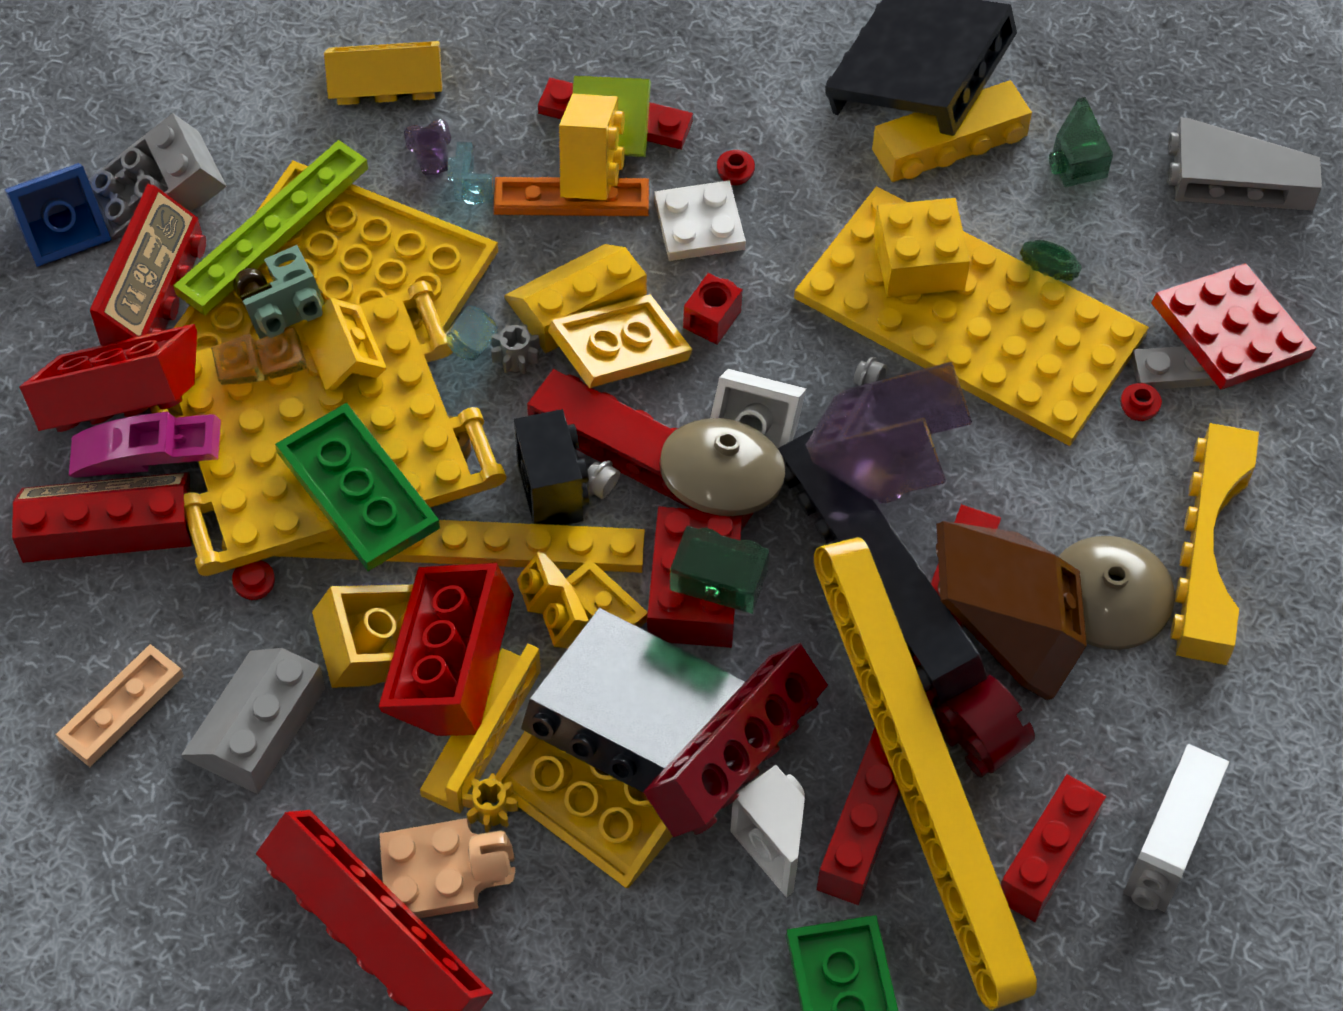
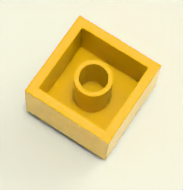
(590, 146)
(921, 247)

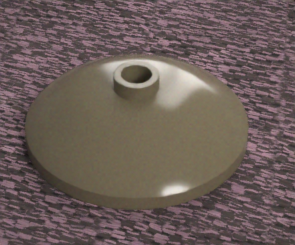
(722, 467)
(1126, 610)

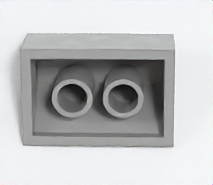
(256, 717)

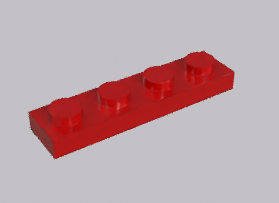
(665, 124)

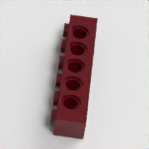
(736, 742)

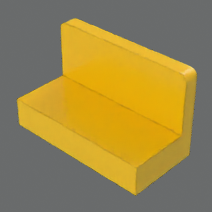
(342, 344)

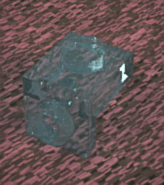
(469, 186)

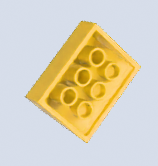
(585, 808)

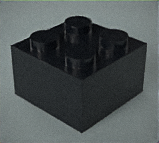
(551, 468)

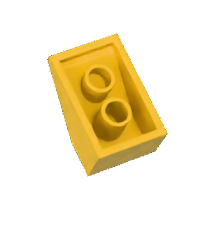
(360, 631)

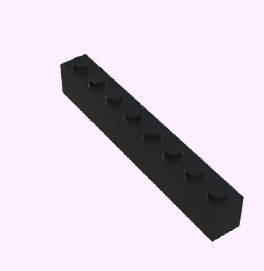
(935, 640)

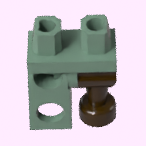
(283, 302)

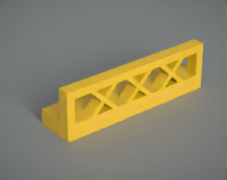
(469, 755)

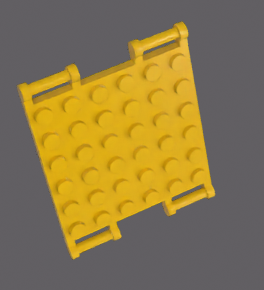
(254, 491)

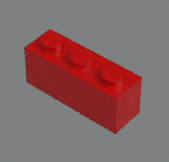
(1051, 847)

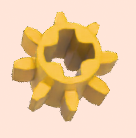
(493, 791)

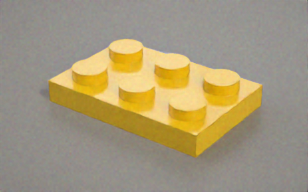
(619, 340)

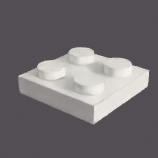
(699, 220)

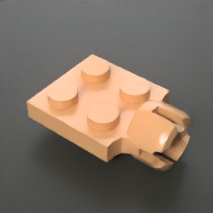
(444, 865)

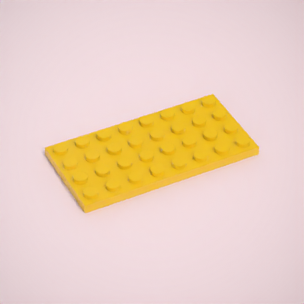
(1010, 333)

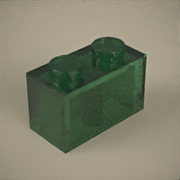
(719, 569)

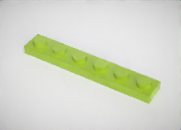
(271, 226)

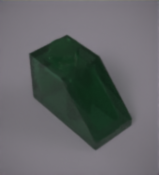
(1080, 148)

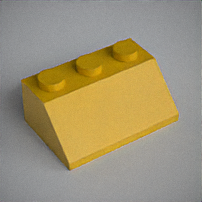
(383, 71)
(581, 285)

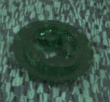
(1050, 260)

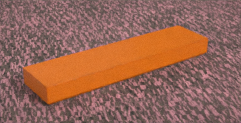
(543, 197)

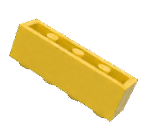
(916, 145)

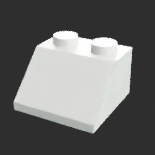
(760, 403)
(769, 824)

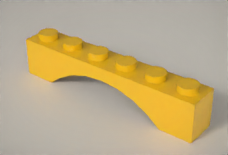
(1208, 612)

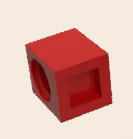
(711, 321)

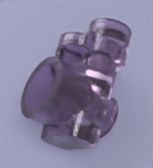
(429, 146)

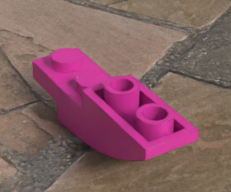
(142, 441)

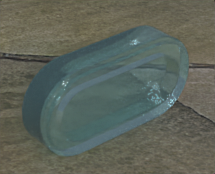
(471, 333)

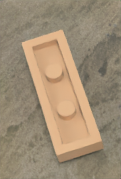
(119, 705)

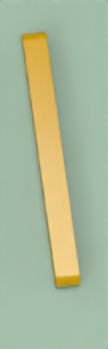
(925, 774)

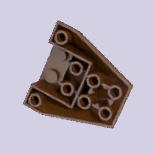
(1014, 602)

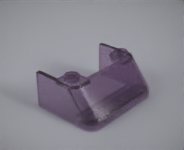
(882, 432)

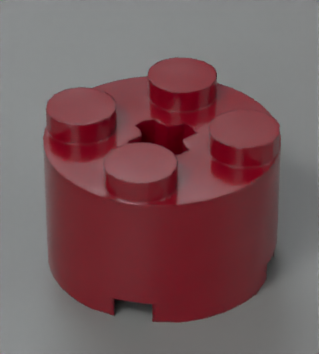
(985, 726)

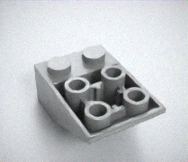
(167, 157)

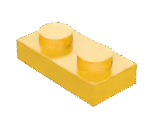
(598, 590)

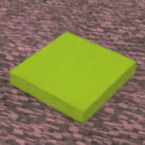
(632, 99)

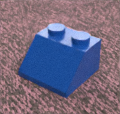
(58, 214)

